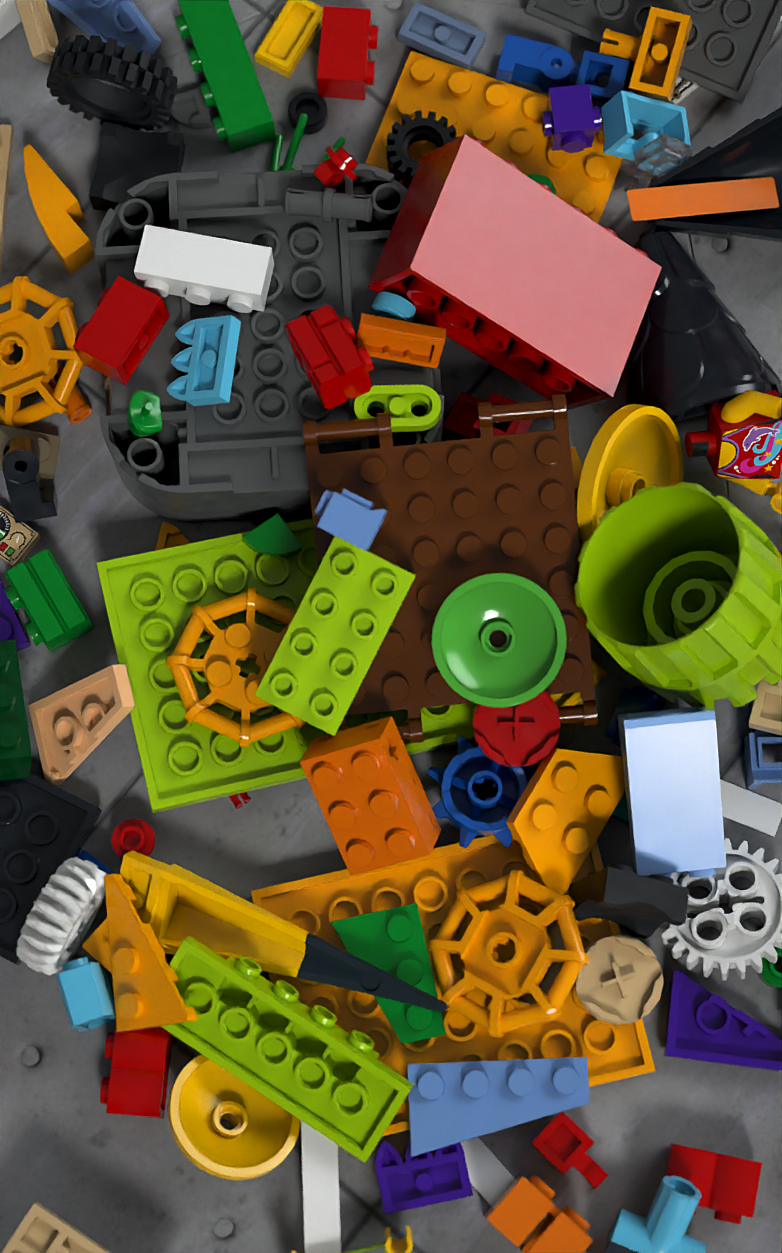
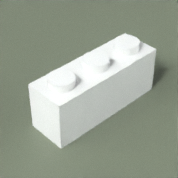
(204, 268)

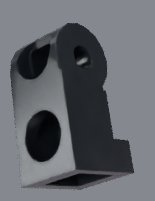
(24, 482)

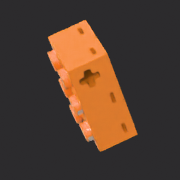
(371, 796)

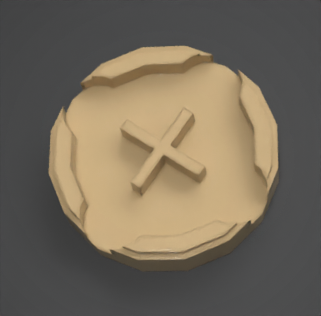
(620, 980)

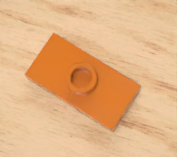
(400, 340)

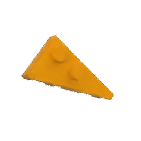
(141, 977)

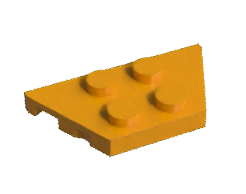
(565, 812)

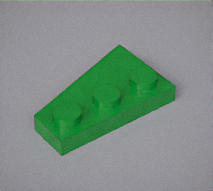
(396, 945)

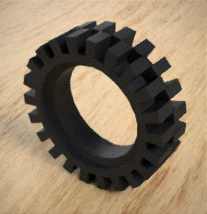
(83, 61)

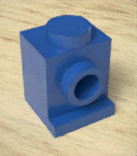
(596, 65)

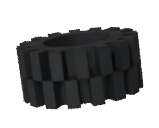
(412, 131)

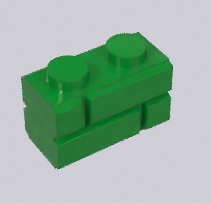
(48, 601)

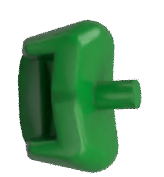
(144, 413)

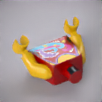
(744, 442)

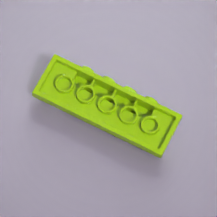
(286, 1048)

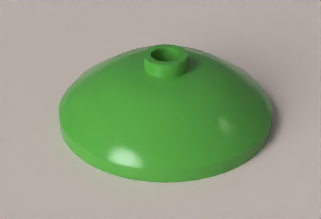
(503, 673)

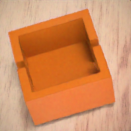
(523, 1208)

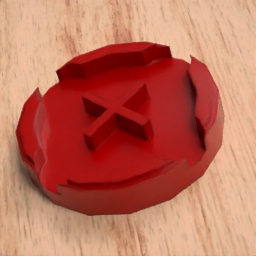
(519, 732)

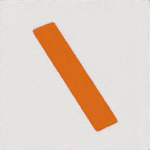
(702, 198)

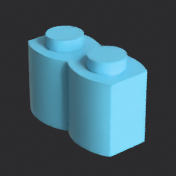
(86, 994)

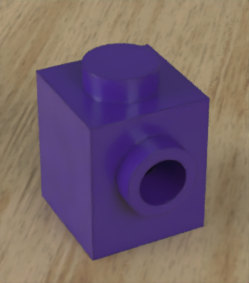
(570, 118)

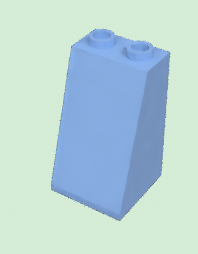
(673, 791)

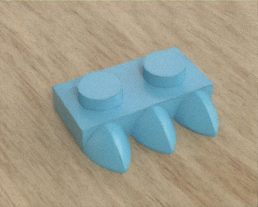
(207, 362)

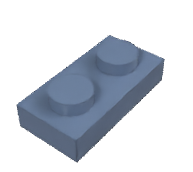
(442, 36)

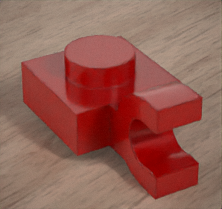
(566, 1147)

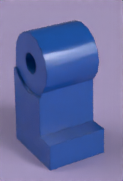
(534, 63)

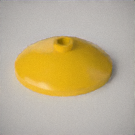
(260, 1128)

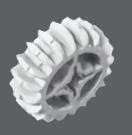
(61, 916)

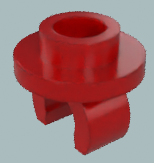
(333, 170)
(133, 836)

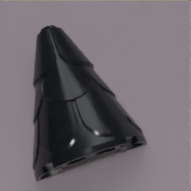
(744, 155)
(689, 342)

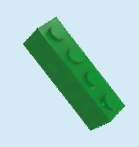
(227, 73)

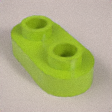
(400, 401)

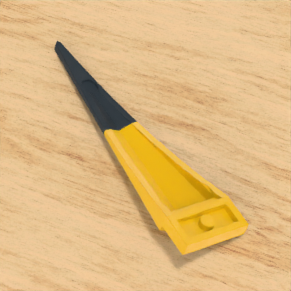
(187, 905)

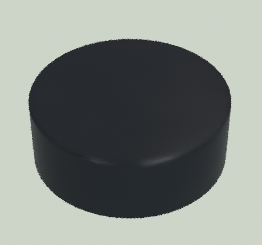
(313, 106)

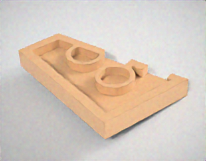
(79, 719)

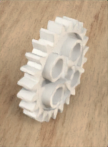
(735, 945)

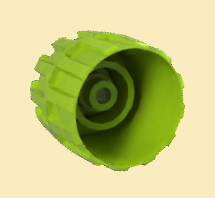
(685, 595)

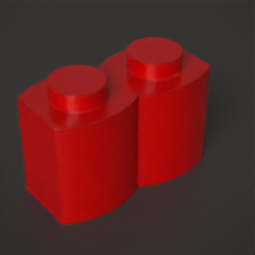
(137, 1072)
(724, 1181)

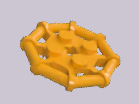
(39, 353)
(220, 666)
(524, 970)

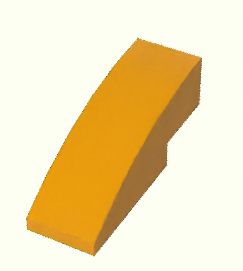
(57, 213)

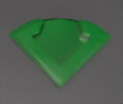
(273, 538)

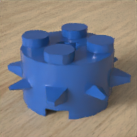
(463, 808)

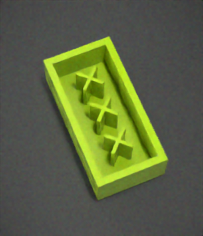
(335, 635)

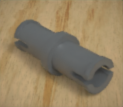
(329, 204)

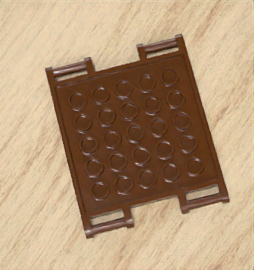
(454, 517)

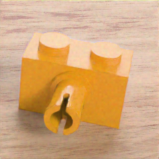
(655, 54)

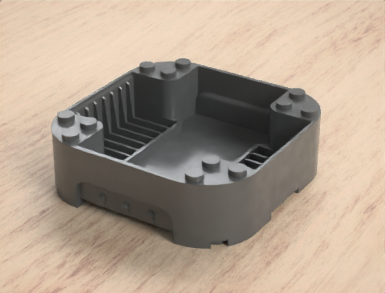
(250, 452)

